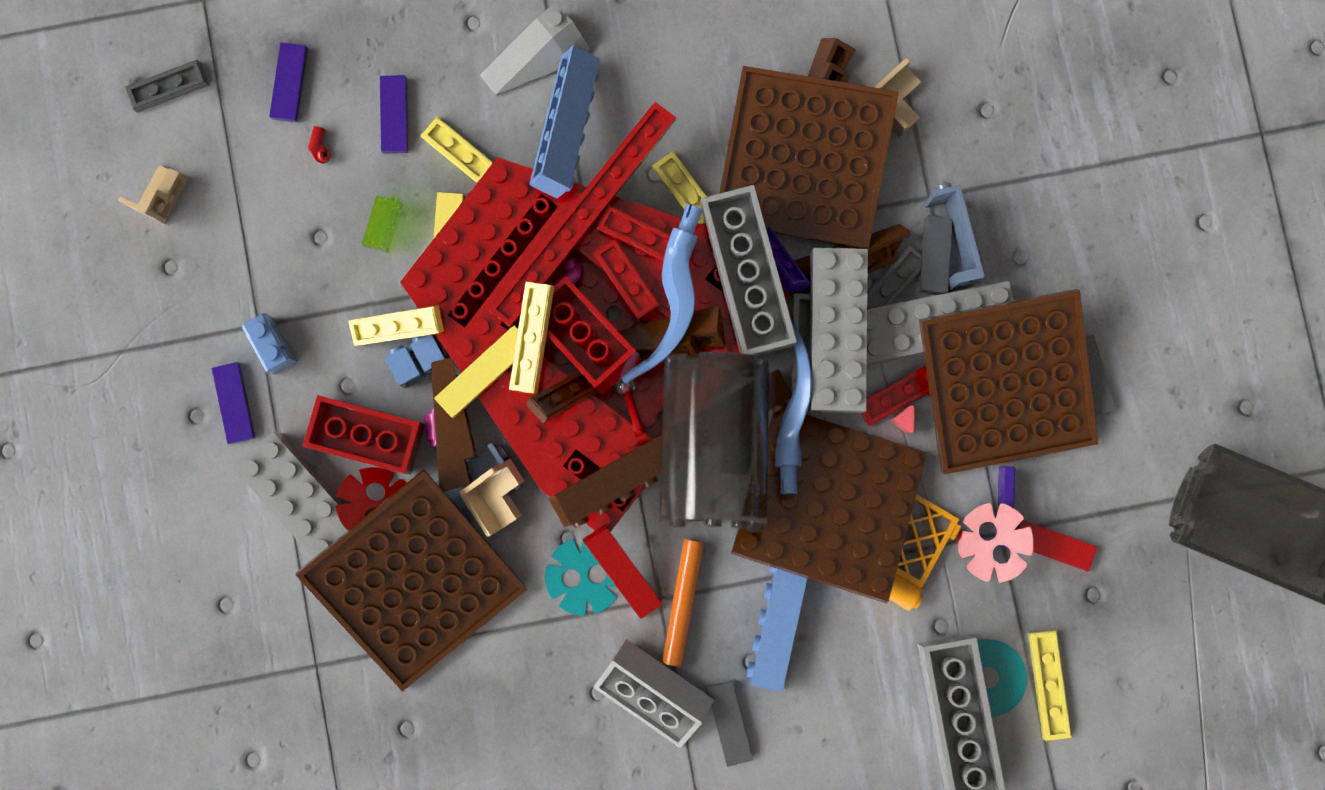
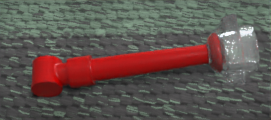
(626, 389)

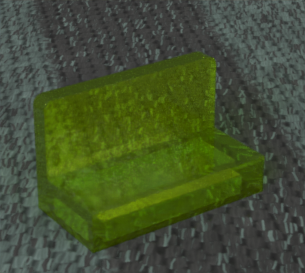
(382, 223)

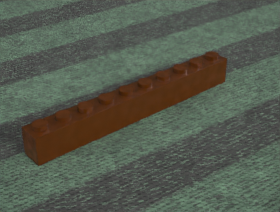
(632, 470)

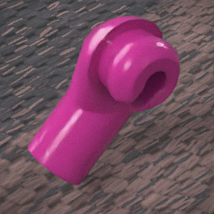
(574, 271)

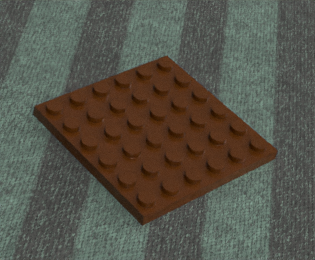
(810, 153)
(1009, 381)
(847, 512)
(411, 580)

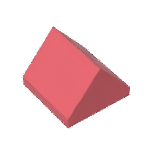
(905, 420)

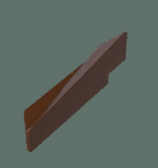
(831, 60)
(704, 331)

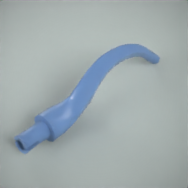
(678, 289)
(788, 449)

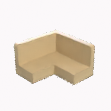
(905, 82)
(159, 194)
(489, 497)

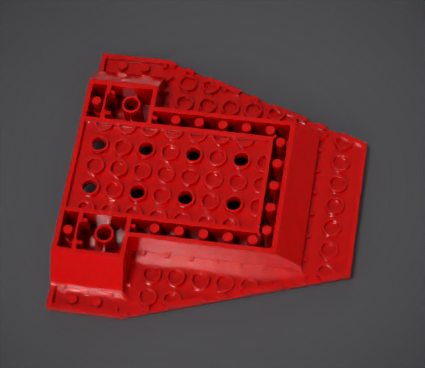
(476, 261)

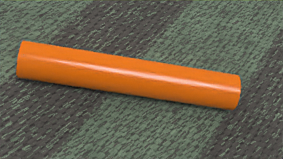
(683, 603)

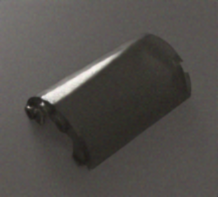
(715, 440)
(1253, 520)

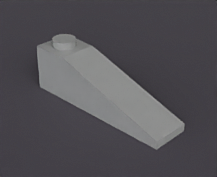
(534, 51)

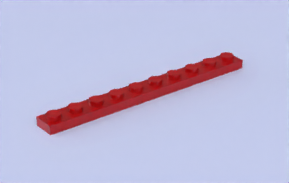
(585, 211)

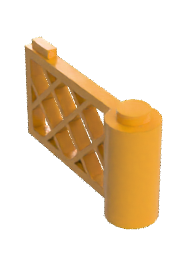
(906, 588)

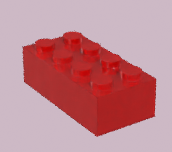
(588, 338)
(363, 435)

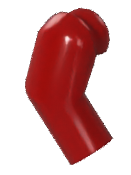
(316, 146)

